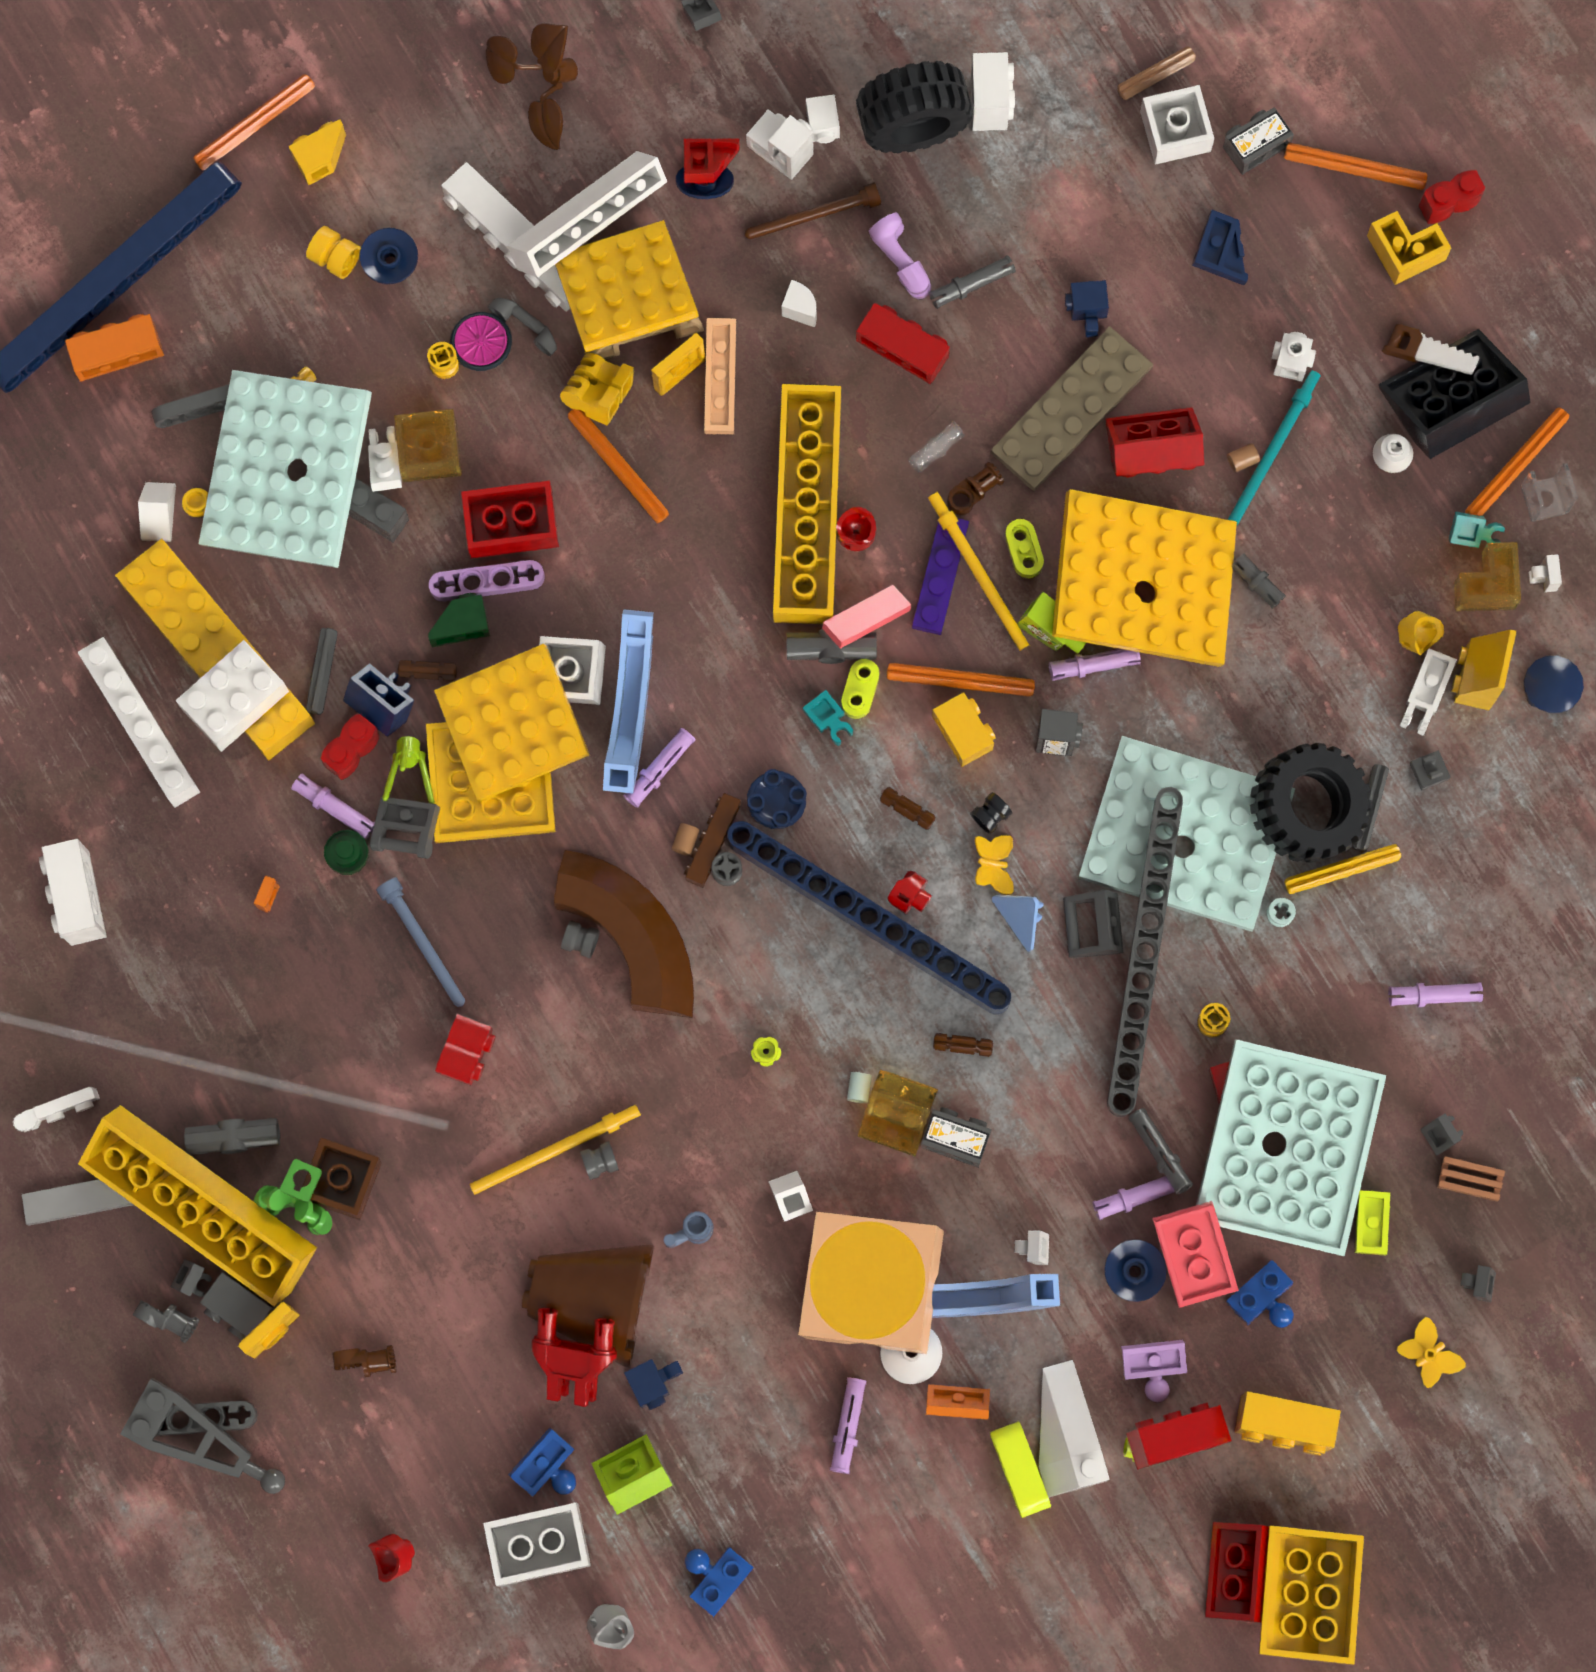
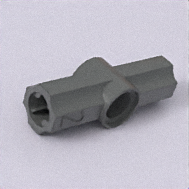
(822, 648)
(232, 1136)

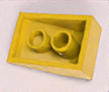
(1483, 669)

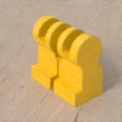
(598, 387)

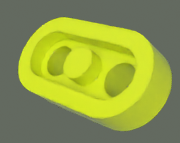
(1025, 549)
(860, 687)

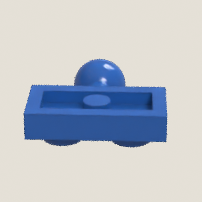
(1261, 1294)
(543, 1463)
(719, 1579)

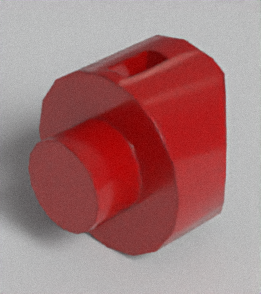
(856, 529)
(910, 893)
(392, 1556)

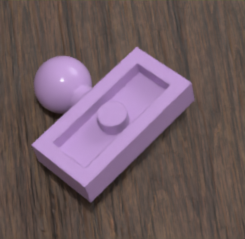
(1154, 1361)

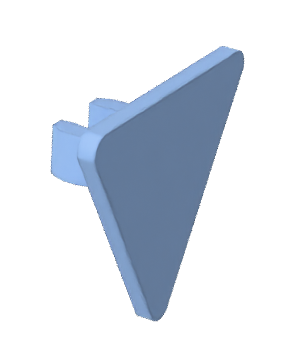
(1021, 915)

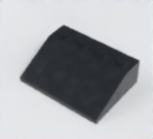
(1449, 406)

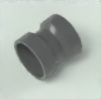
(580, 939)
(599, 1160)

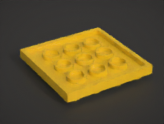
(625, 286)
(511, 722)
(461, 817)

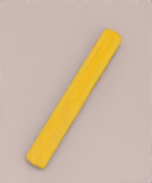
(1342, 869)

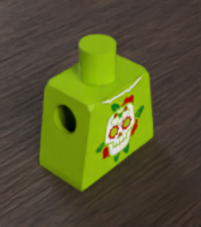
(1039, 624)

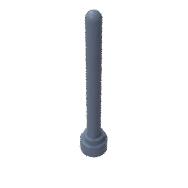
(393, 895)

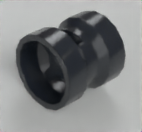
(991, 813)

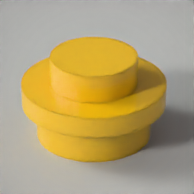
(195, 502)

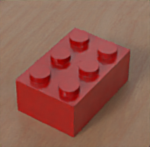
(510, 519)

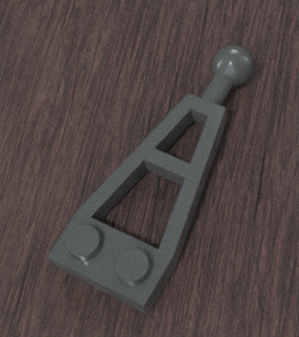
(153, 1410)

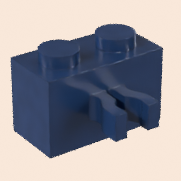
(379, 699)

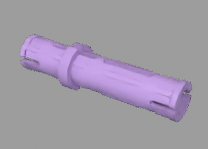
(1088, 664)
(659, 767)
(332, 805)
(1435, 994)
(1126, 1199)
(841, 1463)

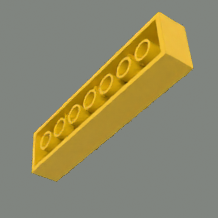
(807, 504)
(203, 635)
(197, 1205)

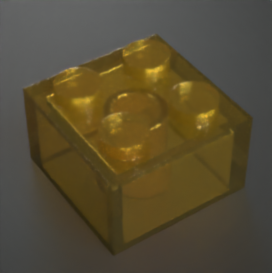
(428, 445)

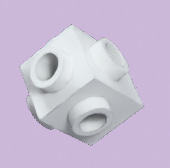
(1293, 356)

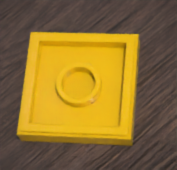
(678, 364)

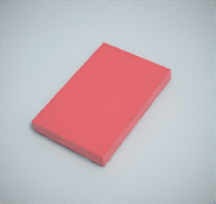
(1195, 1254)

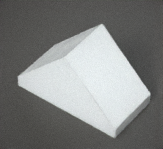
(156, 511)

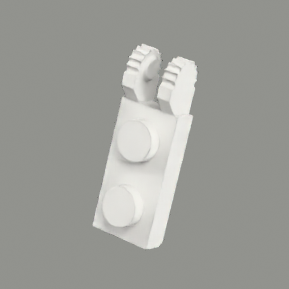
(384, 461)
(1428, 688)
(53, 1110)

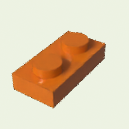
(958, 1401)

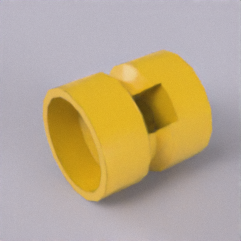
(329, 249)

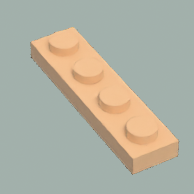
(720, 376)

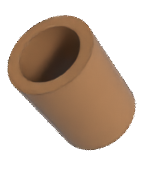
(1243, 457)
(685, 839)

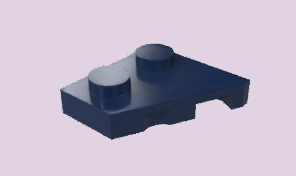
(1221, 248)

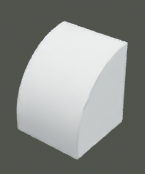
(799, 304)
(790, 1196)

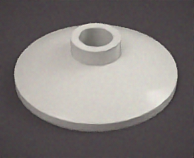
(915, 1369)

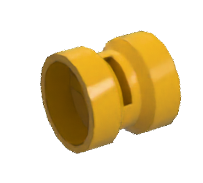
(444, 366)
(1211, 1025)

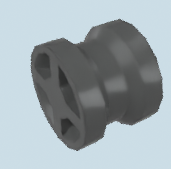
(726, 863)

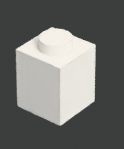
(823, 118)

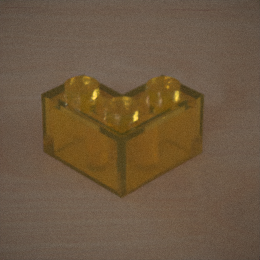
(1496, 586)

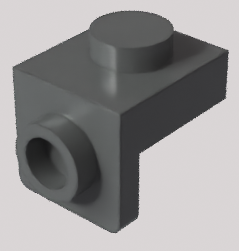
(701, 12)

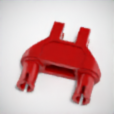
(572, 1360)

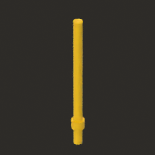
(949, 521)
(609, 1123)

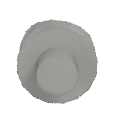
(607, 1624)

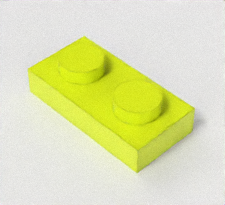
(1372, 1223)

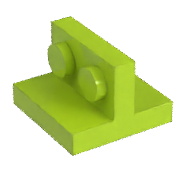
(631, 1474)

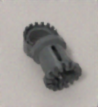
(170, 1319)

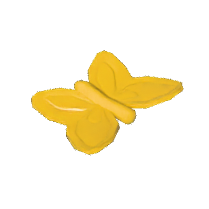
(990, 869)
(1429, 1354)

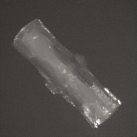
(936, 447)

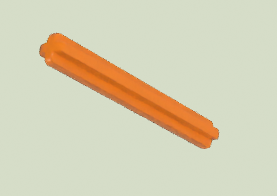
(254, 122)
(1355, 166)
(1518, 462)
(618, 465)
(961, 679)

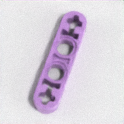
(486, 575)

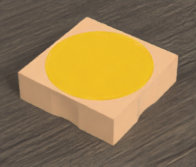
(871, 1282)

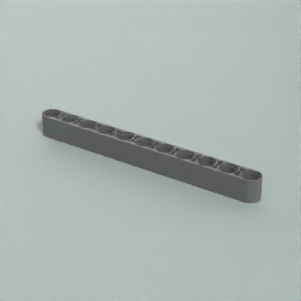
(1151, 937)

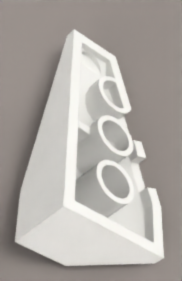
(1068, 1441)

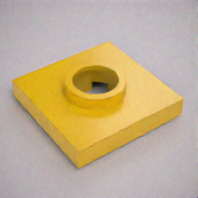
(269, 1330)

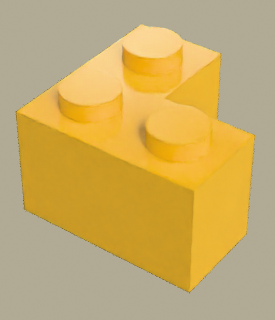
(1405, 253)

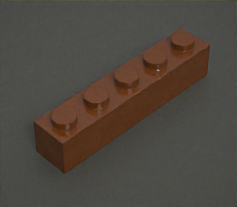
(712, 839)

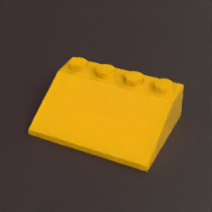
(1311, 1595)

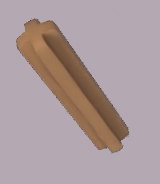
(1156, 73)

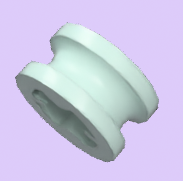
(1271, 912)

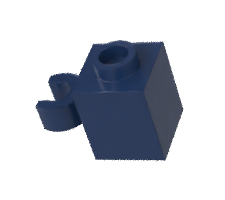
(1089, 303)
(649, 1384)

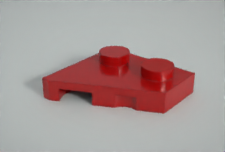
(708, 158)

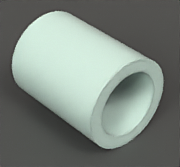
(859, 1087)

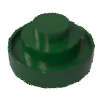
(346, 852)

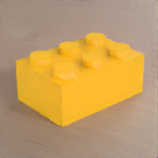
(1287, 1423)

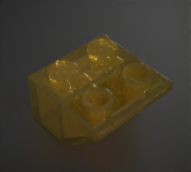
(897, 1112)

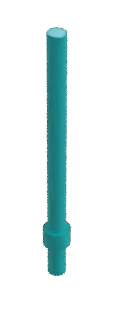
(1300, 400)

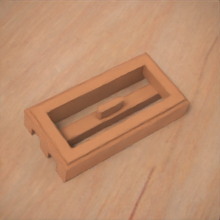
(1497, 1184)

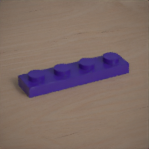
(938, 581)

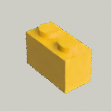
(963, 728)

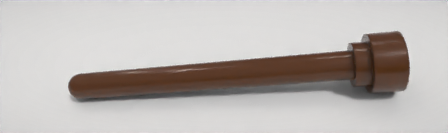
(867, 197)

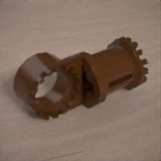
(975, 488)
(370, 1361)

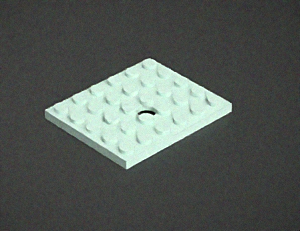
(263, 430)
(1229, 860)
(1328, 1128)

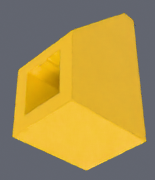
(319, 152)

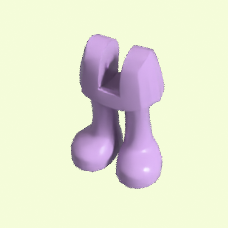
(911, 273)

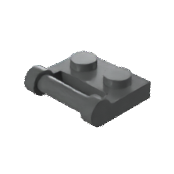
(405, 817)

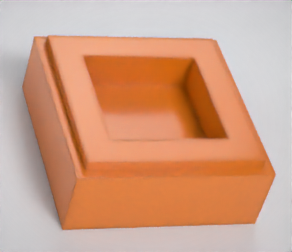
(266, 894)

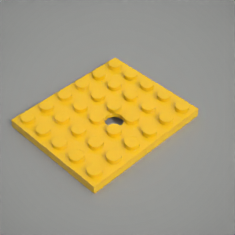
(1119, 542)

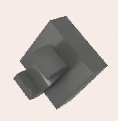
(1430, 770)
(1441, 1134)
(188, 1277)
(1481, 1283)

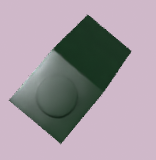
(461, 621)

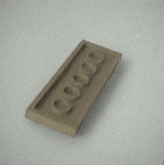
(1071, 408)

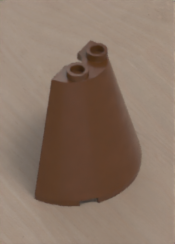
(590, 1288)

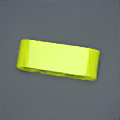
(1020, 1469)

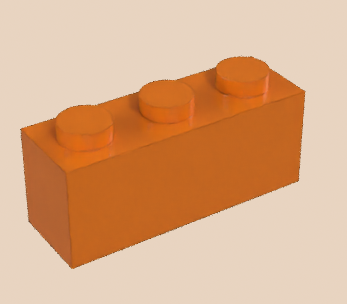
(114, 347)

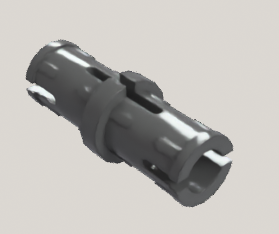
(1258, 580)

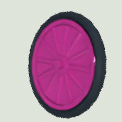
(481, 341)

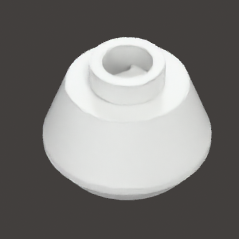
(1393, 453)

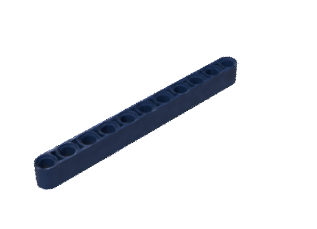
(116, 274)
(876, 930)

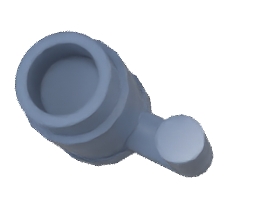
(696, 1229)

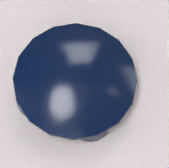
(1553, 684)
(776, 799)

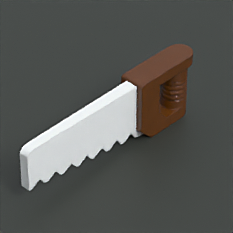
(1428, 351)

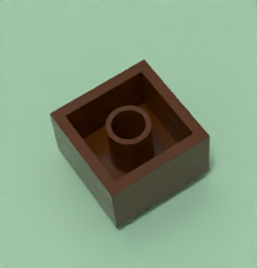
(345, 1178)

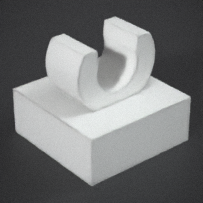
(1548, 573)
(1035, 1248)

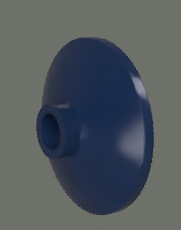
(706, 190)
(388, 243)
(1147, 1259)

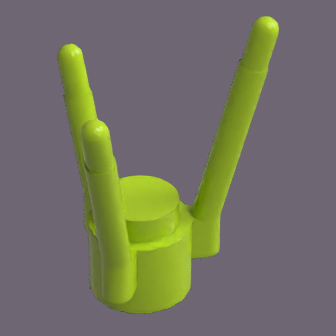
(407, 756)

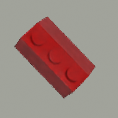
(1155, 442)
(1237, 1572)

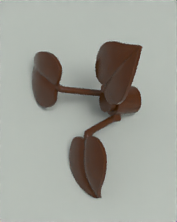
(548, 46)

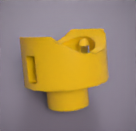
(1419, 631)

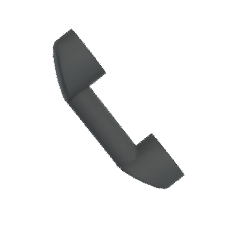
(505, 308)

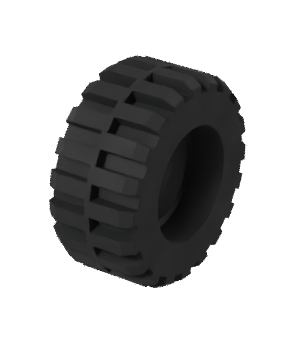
(914, 107)
(1346, 794)

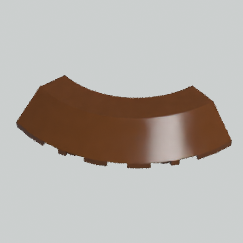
(637, 926)

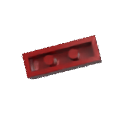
(903, 342)
(1178, 1435)

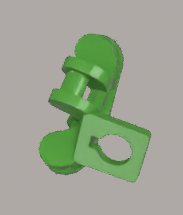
(276, 1199)

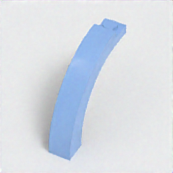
(630, 702)
(996, 1296)

